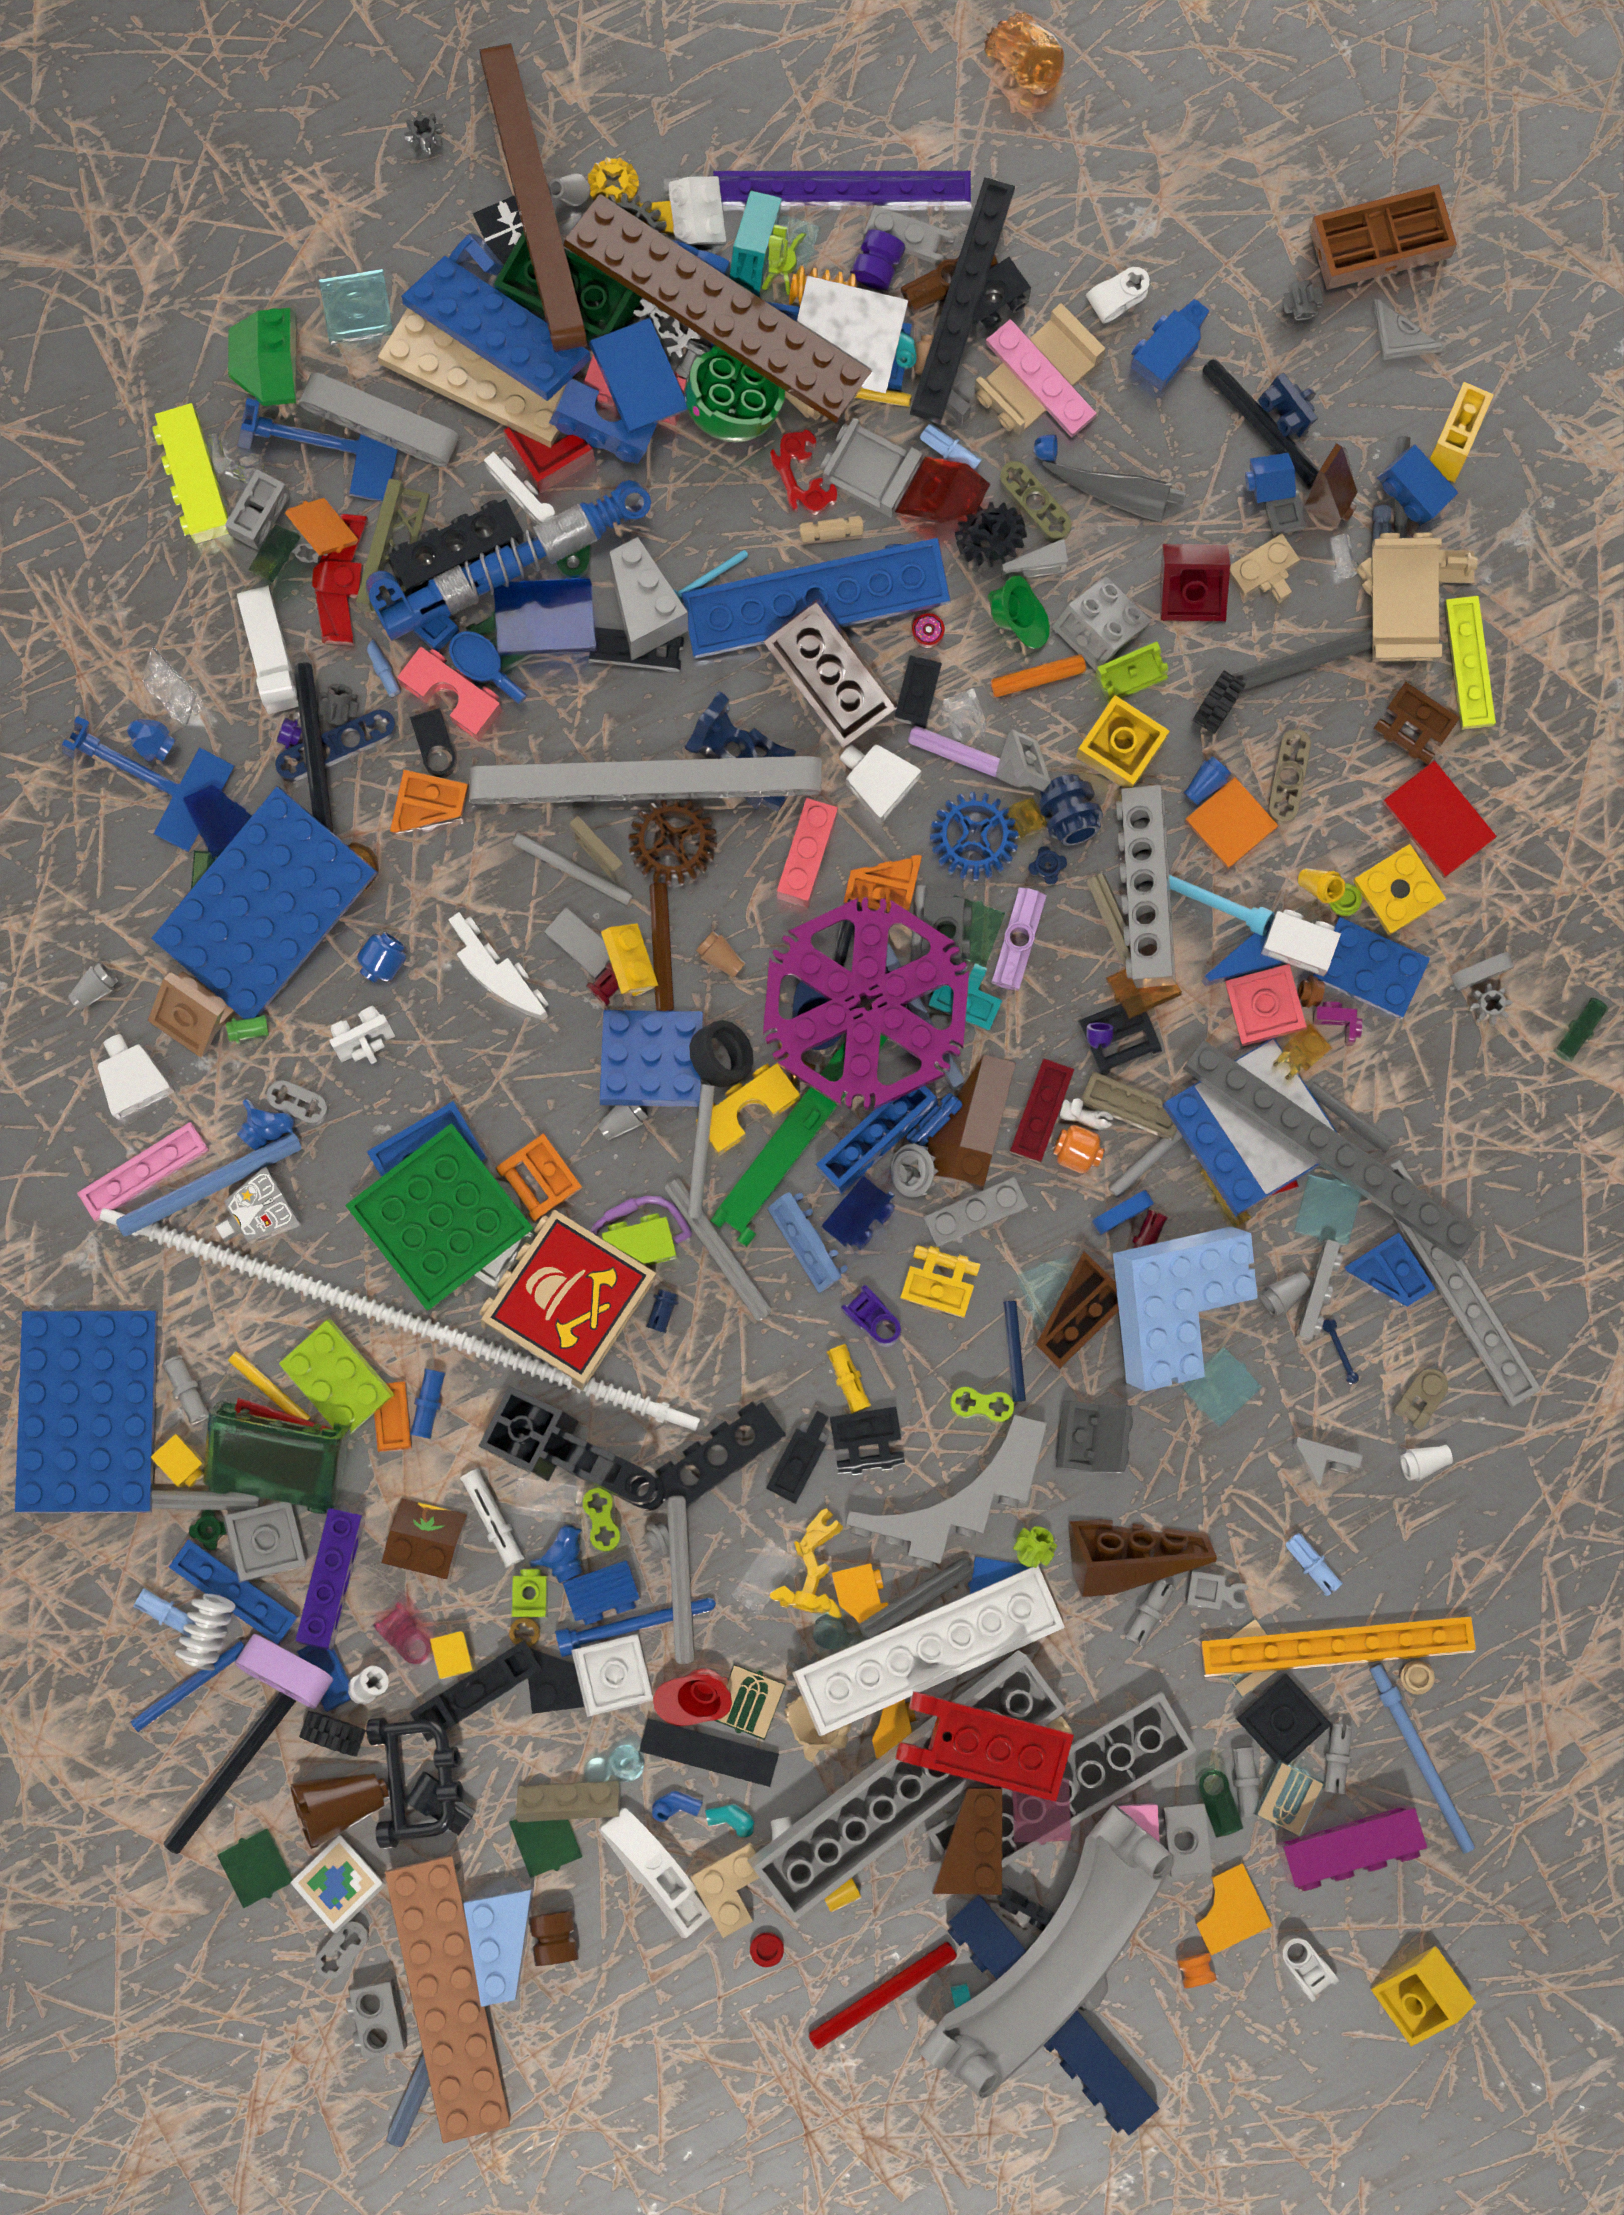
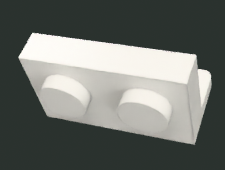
(697, 210)

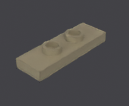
(1128, 1105)

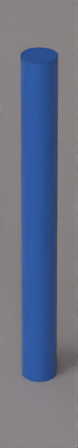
(186, 1688)

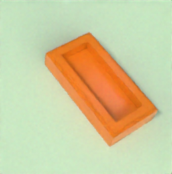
(393, 1422)

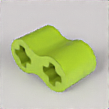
(981, 1405)
(602, 1520)

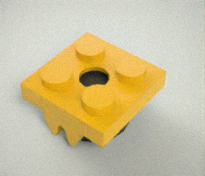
(1399, 889)

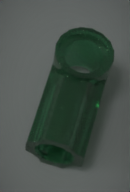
(1219, 1804)

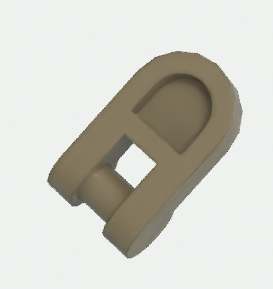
(1430, 1388)

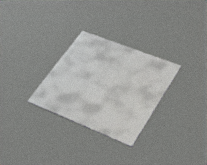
(857, 323)

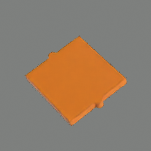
(321, 526)

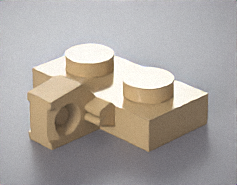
(1266, 569)

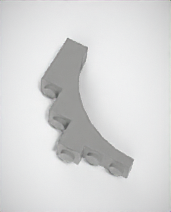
(928, 1529)

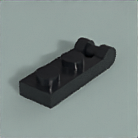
(614, 649)

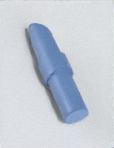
(383, 669)

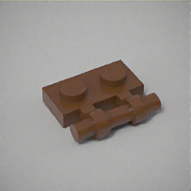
(1420, 714)

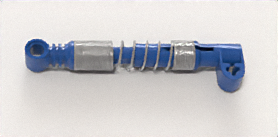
(464, 585)

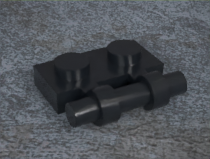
(867, 1429)

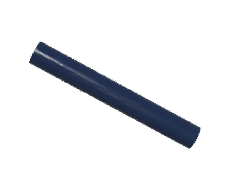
(1014, 1351)

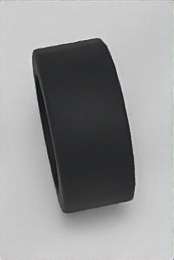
(735, 1043)

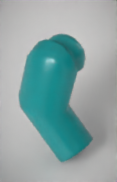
(734, 1816)

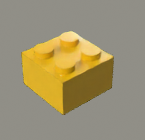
(1122, 743)

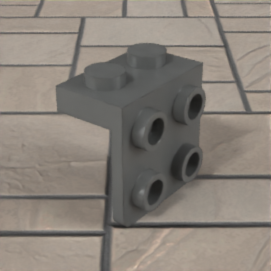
(1094, 1437)

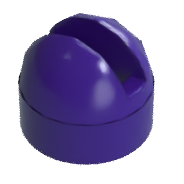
(1099, 1033)

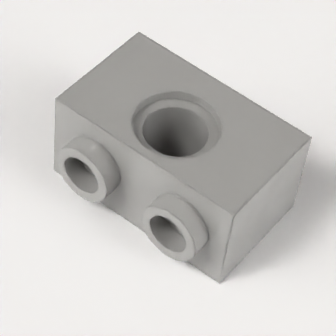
(1188, 1817)

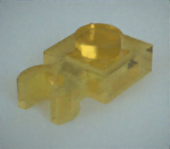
(1303, 1051)

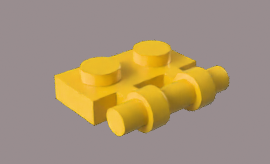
(938, 1291)

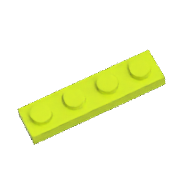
(1469, 662)

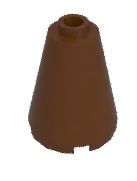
(336, 1804)

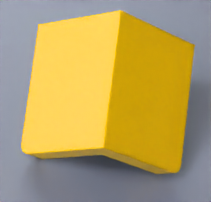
(452, 1655)

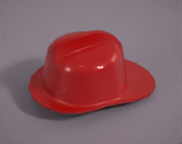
(693, 1698)

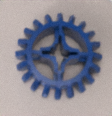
(965, 825)

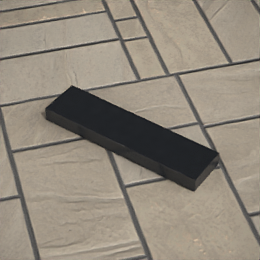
(709, 1752)

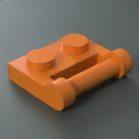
(547, 1170)

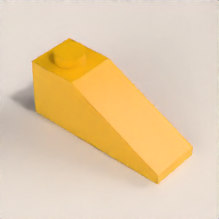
(1460, 430)

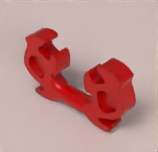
(813, 500)

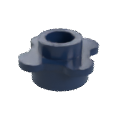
(1050, 874)

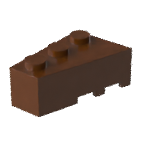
(1079, 1314)
(975, 1846)

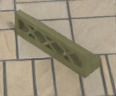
(384, 532)

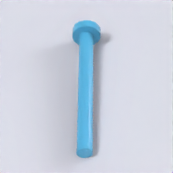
(712, 574)

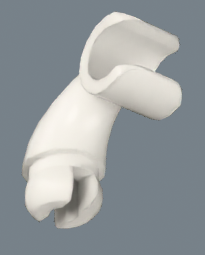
(1090, 1118)

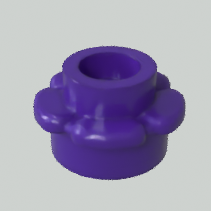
(289, 733)

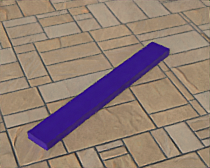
(848, 187)

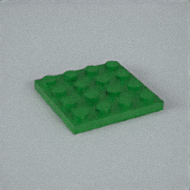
(439, 1217)

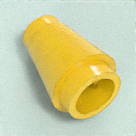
(1322, 884)

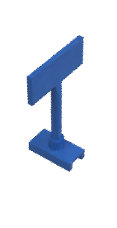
(373, 459)
(176, 822)

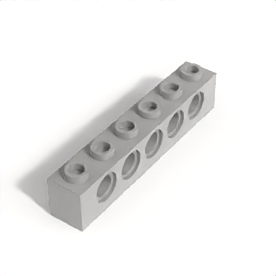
(1160, 967)

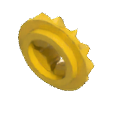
(628, 180)

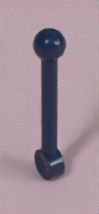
(1330, 1326)

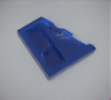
(215, 818)

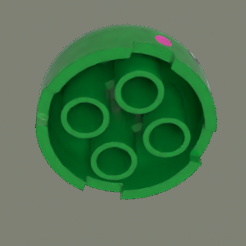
(730, 398)

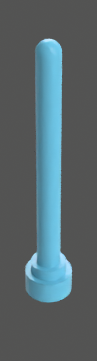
(1254, 918)

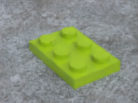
(336, 1377)

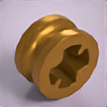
(529, 1623)

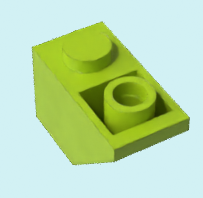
(644, 1242)

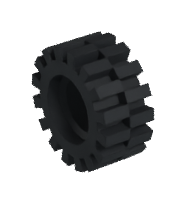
(1219, 702)
(332, 1733)

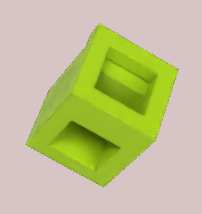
(539, 1604)

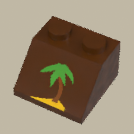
(424, 1539)

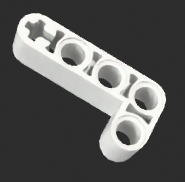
(268, 650)

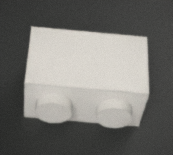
(1301, 942)

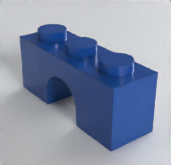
(577, 415)

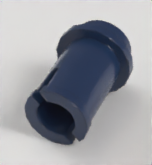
(662, 1310)

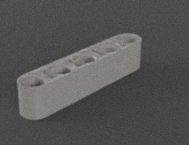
(378, 419)

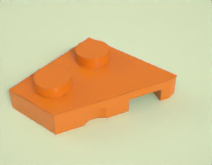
(427, 801)
(885, 881)

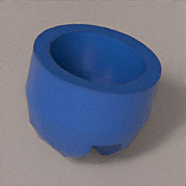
(1046, 447)

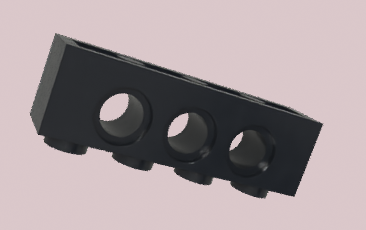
(415, 576)
(766, 1435)

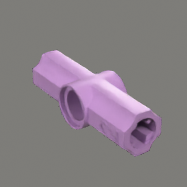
(1023, 919)

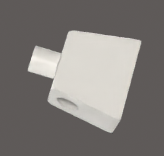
(879, 779)
(130, 1078)

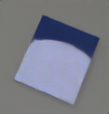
(544, 617)

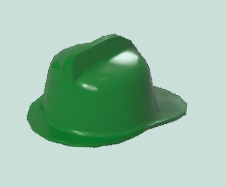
(1019, 610)

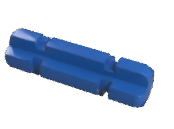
(935, 1120)

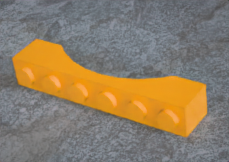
(859, 1597)

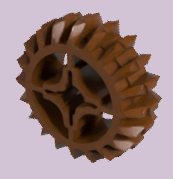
(660, 850)

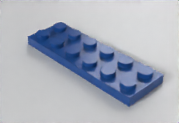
(493, 327)

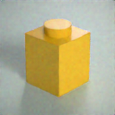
(179, 1462)

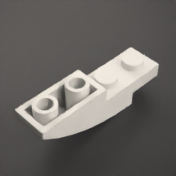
(502, 980)
(656, 1870)

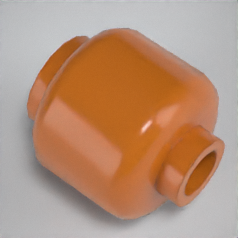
(1078, 1149)

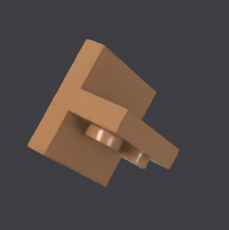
(189, 1012)

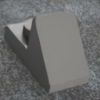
(1022, 762)
(1315, 1455)

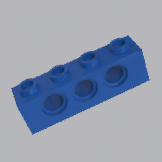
(874, 1138)

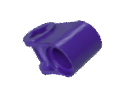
(872, 1316)

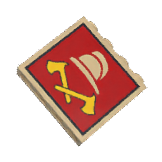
(568, 1297)

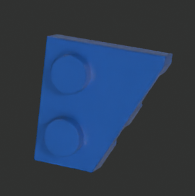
(1393, 1271)

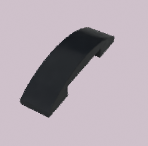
(479, 1688)

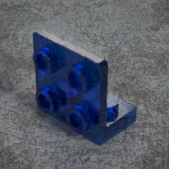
(858, 1214)

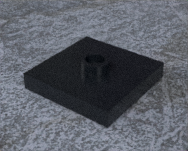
(1283, 1720)

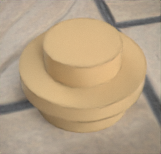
(1417, 1677)

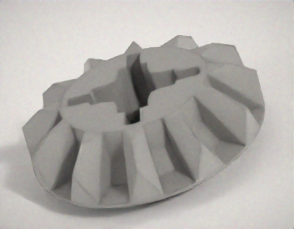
(903, 1174)

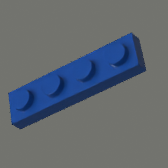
(250, 1602)

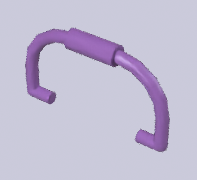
(632, 1205)

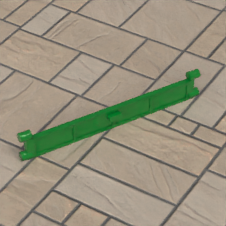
(780, 1154)

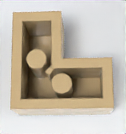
(720, 1885)

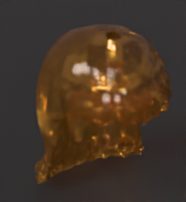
(1027, 52)

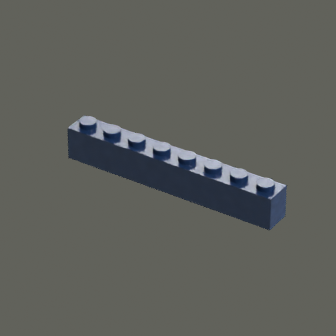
(1076, 2041)

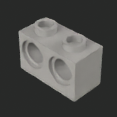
(257, 509)
(386, 2018)

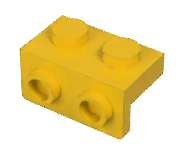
(629, 959)

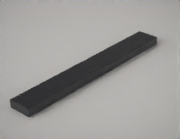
(962, 300)

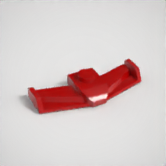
(334, 582)

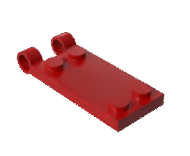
(990, 1748)

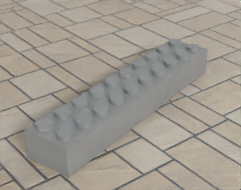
(888, 1798)

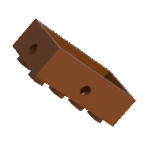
(1382, 236)

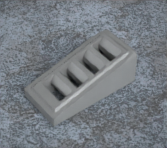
(1043, 561)

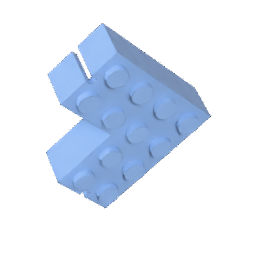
(1165, 1289)

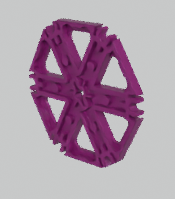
(864, 1033)

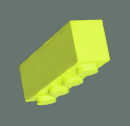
(192, 472)

